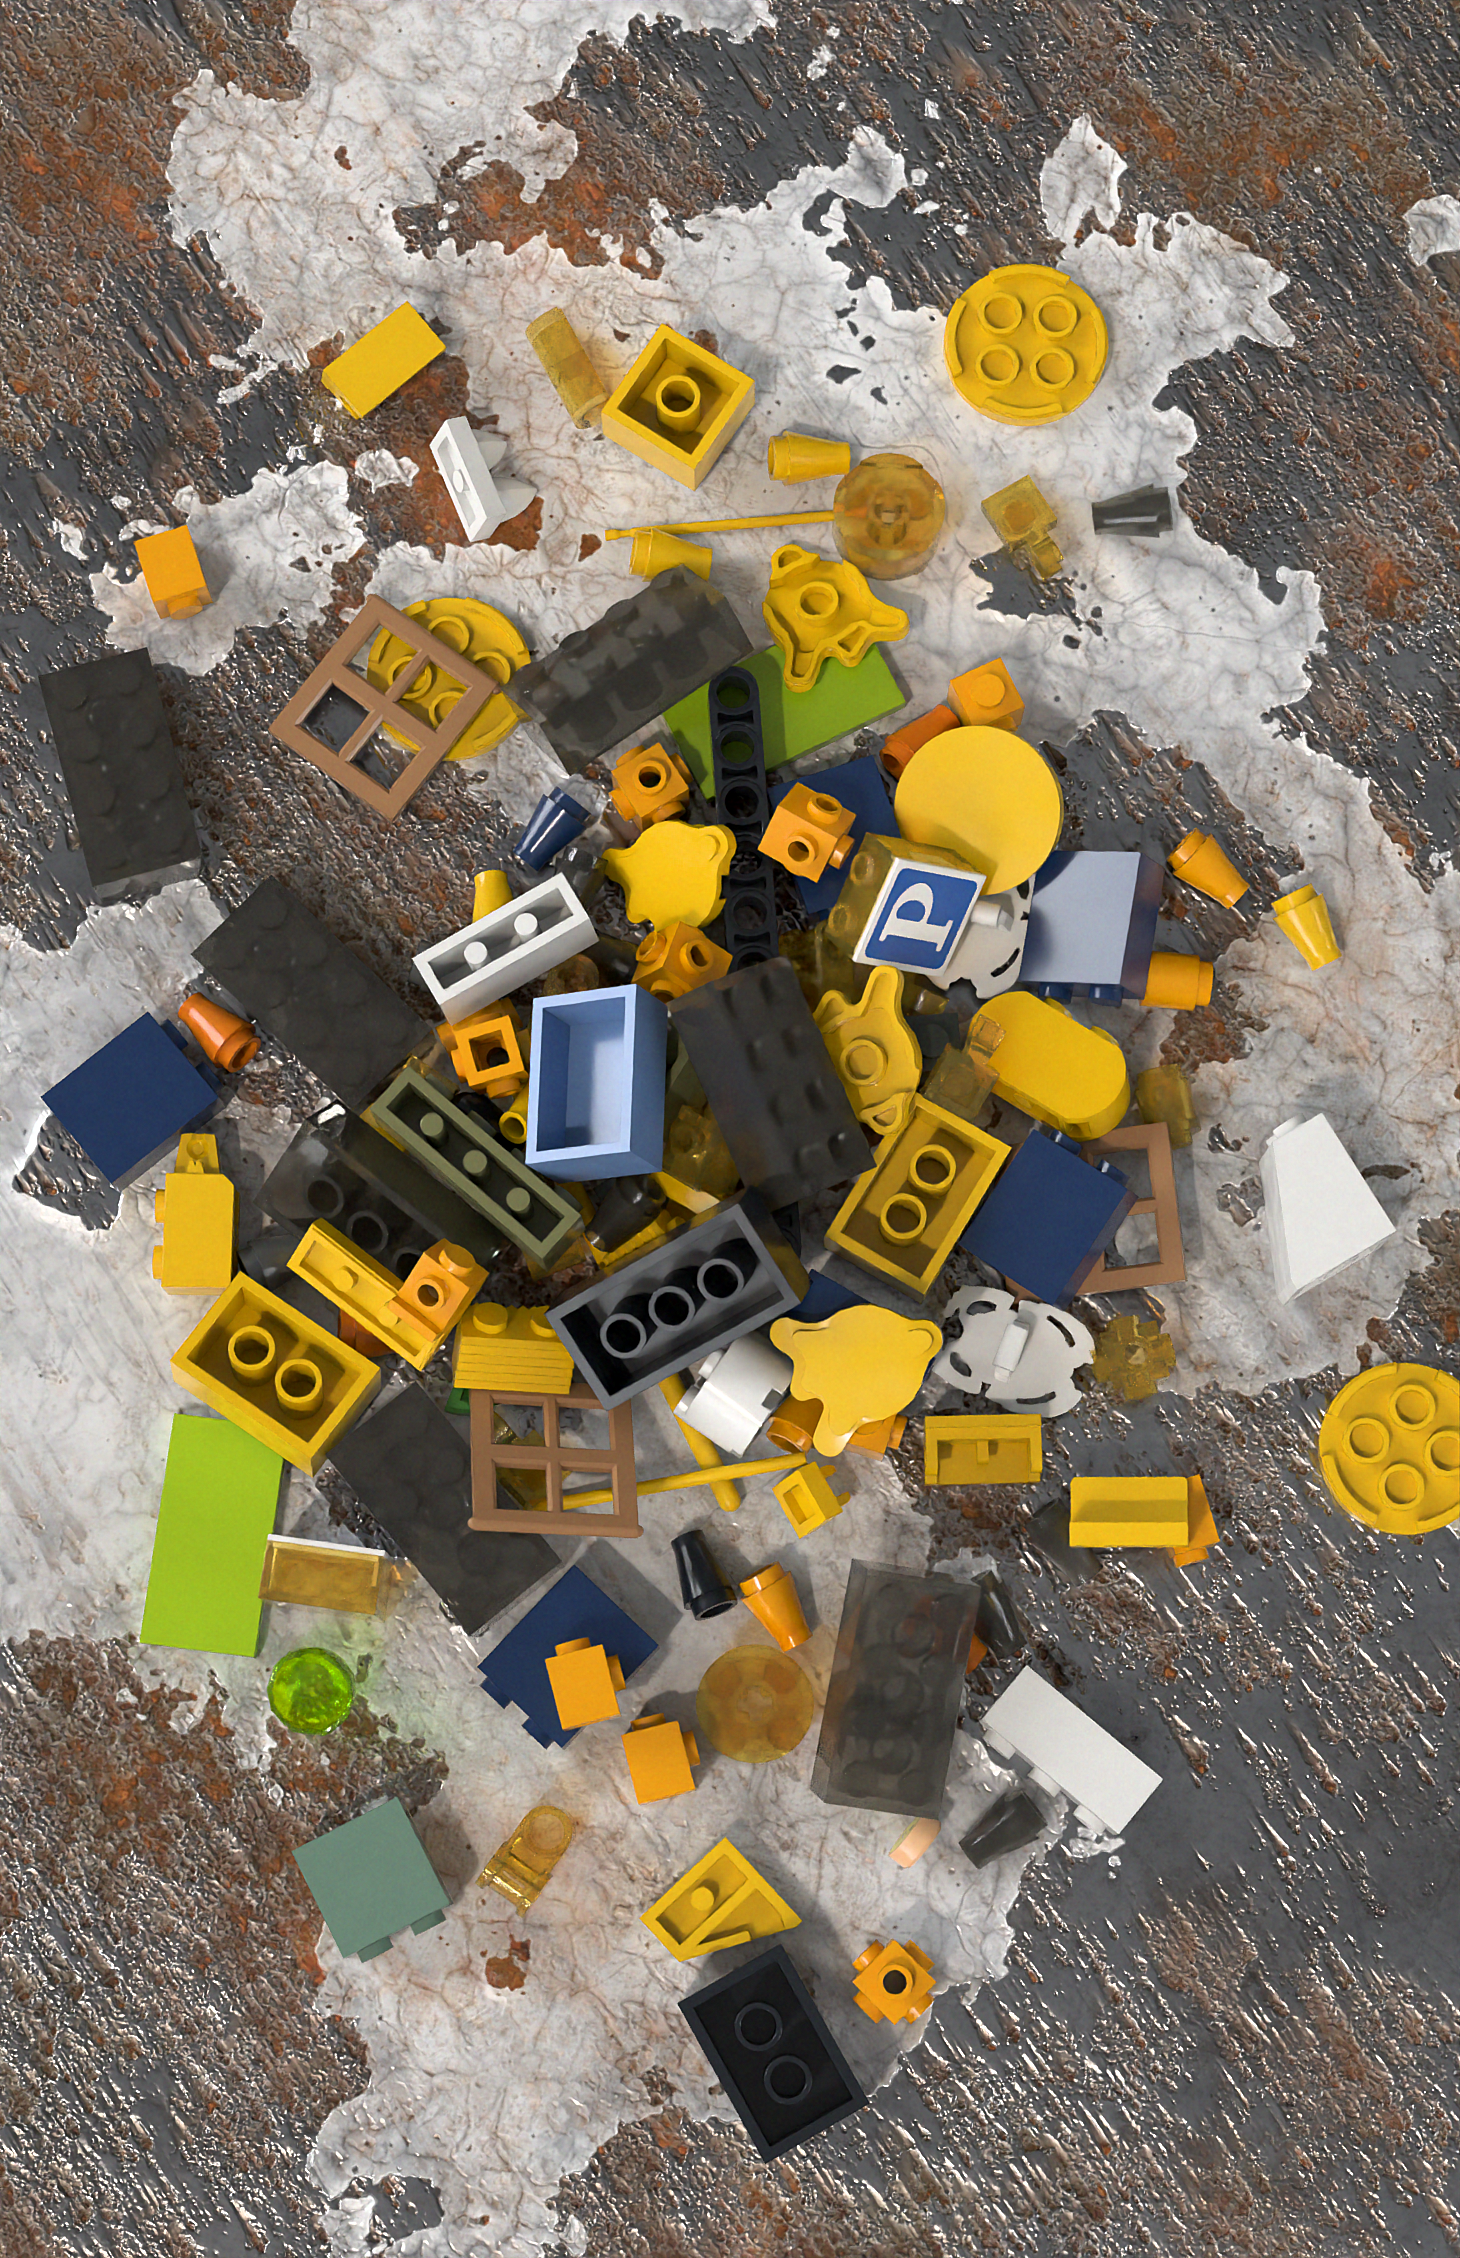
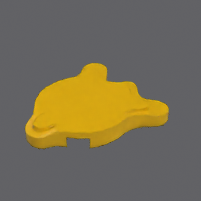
(823, 612)
(673, 873)
(873, 1050)
(858, 1363)

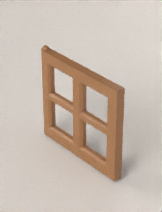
(383, 707)
(1164, 1203)
(554, 1460)

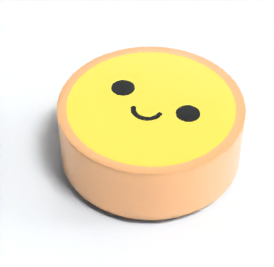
(914, 1841)

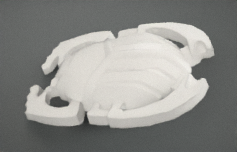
(989, 943)
(1015, 1352)

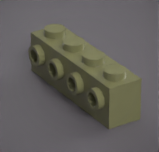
(478, 1168)

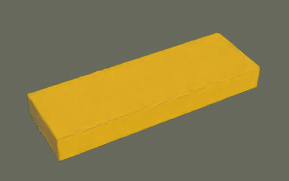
(360, 1289)

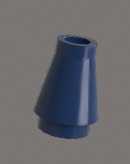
(552, 827)

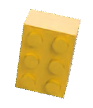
(918, 1198)
(276, 1374)

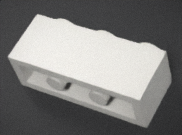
(506, 949)
(1068, 1753)

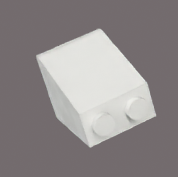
(1316, 1207)

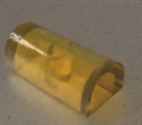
(568, 368)

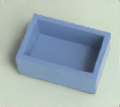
(597, 1084)

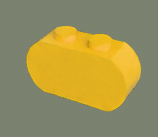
(1056, 1067)

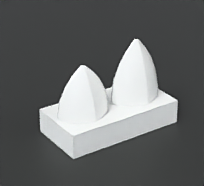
(464, 462)

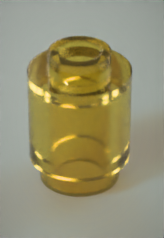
(1168, 1097)

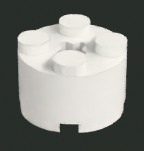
(737, 1392)

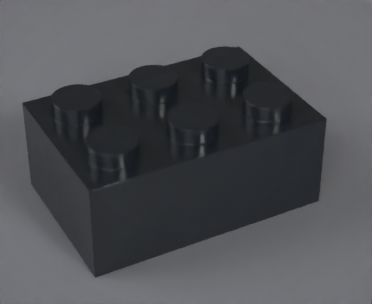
(773, 2053)

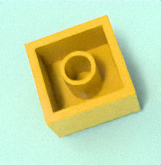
(678, 407)

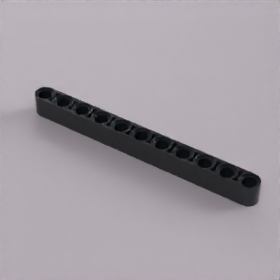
(754, 888)

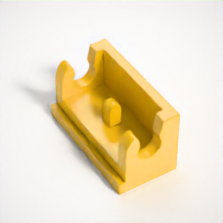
(382, 361)
(982, 1449)

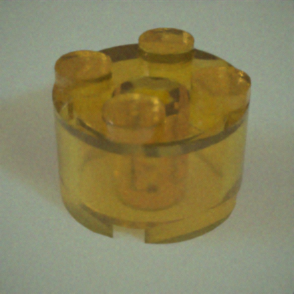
(894, 486)
(777, 1680)

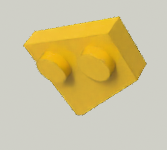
(717, 1906)

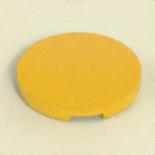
(1025, 345)
(477, 634)
(985, 799)
(1395, 1448)

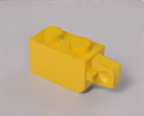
(199, 1222)

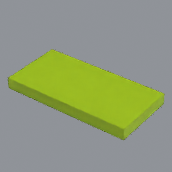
(791, 722)
(211, 1539)

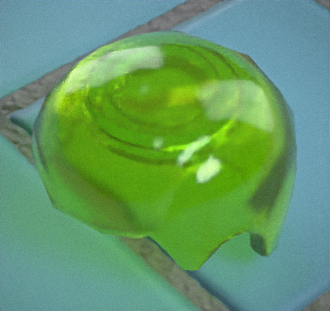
(311, 1690)

